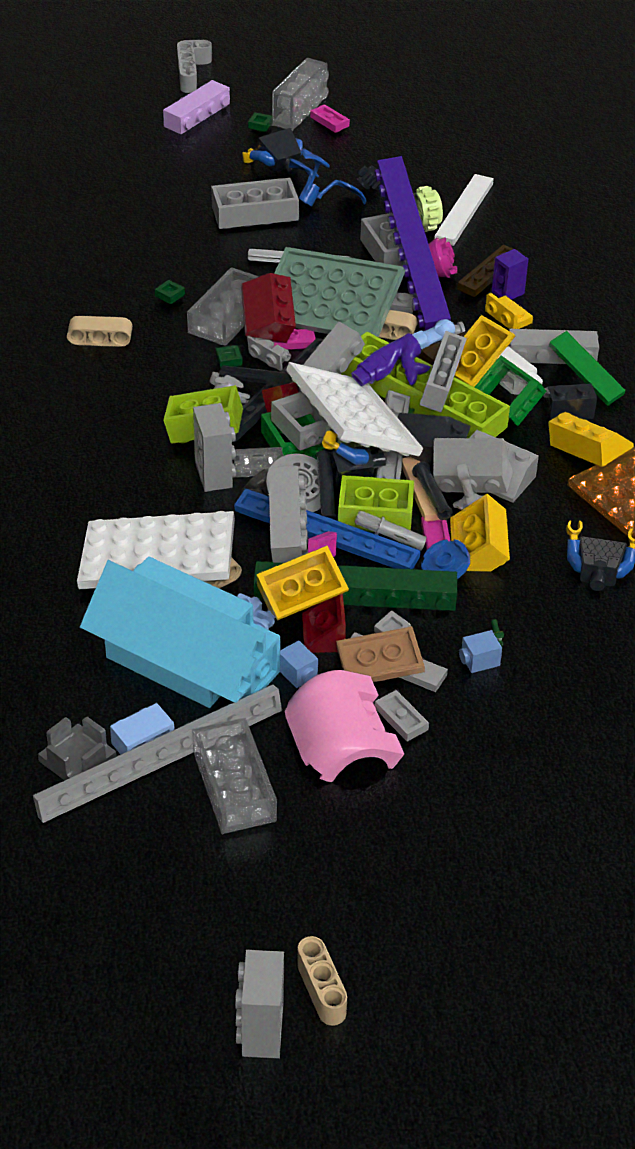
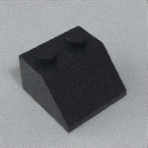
(573, 399)

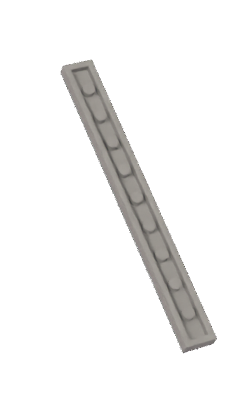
(148, 756)

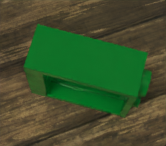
(525, 400)
(274, 439)

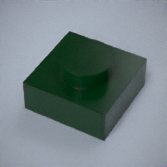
(260, 122)
(169, 292)
(229, 356)

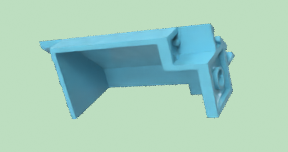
(182, 632)

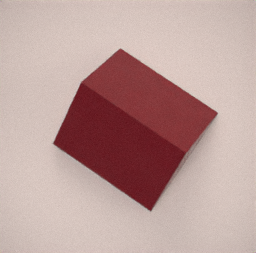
(324, 625)

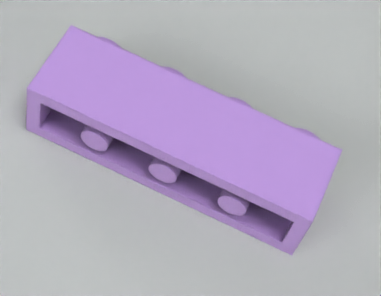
(196, 107)

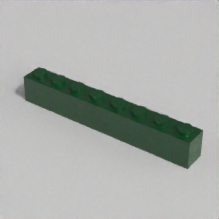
(391, 587)

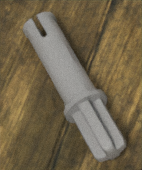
(390, 530)

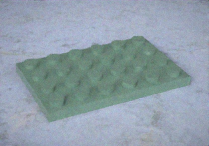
(339, 290)

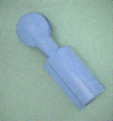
(435, 333)

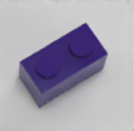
(510, 274)

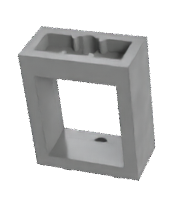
(287, 409)

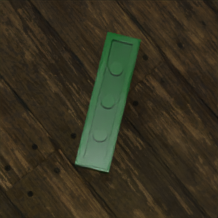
(587, 367)

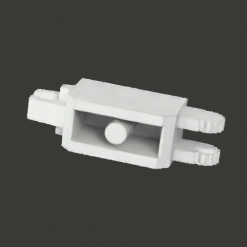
(510, 381)

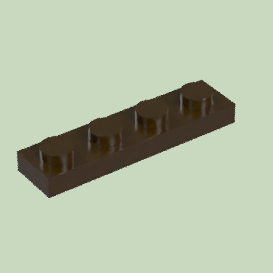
(482, 275)

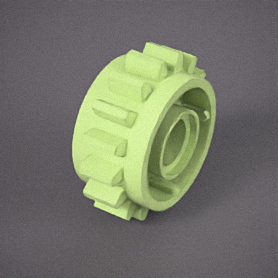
(429, 207)

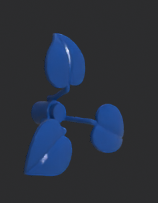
(311, 190)

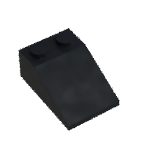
(428, 427)

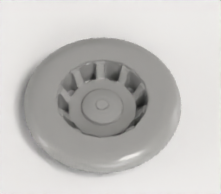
(309, 468)

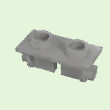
(262, 350)

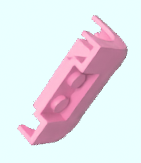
(338, 723)

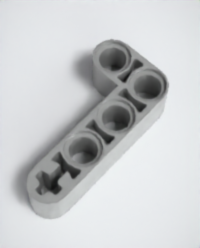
(189, 55)

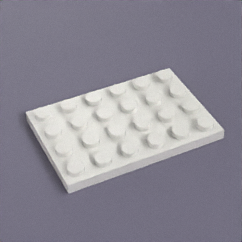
(354, 410)
(191, 543)

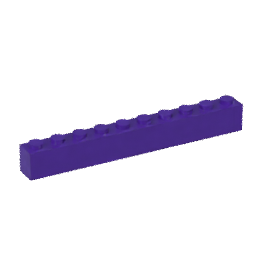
(412, 242)

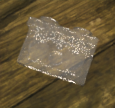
(252, 461)

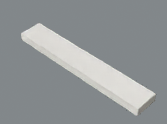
(464, 208)

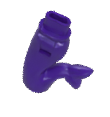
(383, 360)

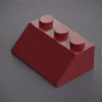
(268, 307)

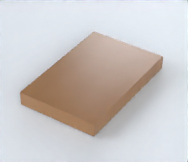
(382, 654)

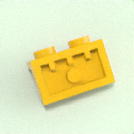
(507, 312)

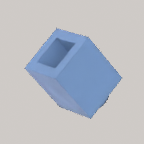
(480, 651)
(298, 664)

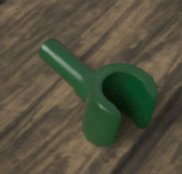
(498, 634)

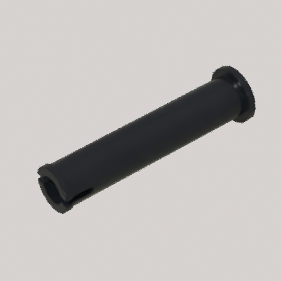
(326, 484)
(433, 492)

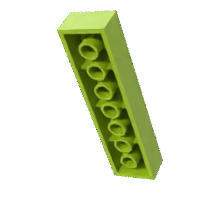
(462, 403)

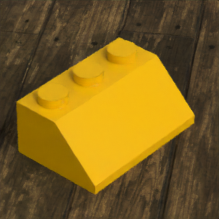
(482, 348)
(586, 439)
(484, 533)
(301, 583)

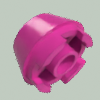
(443, 257)

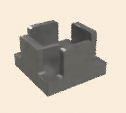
(75, 748)

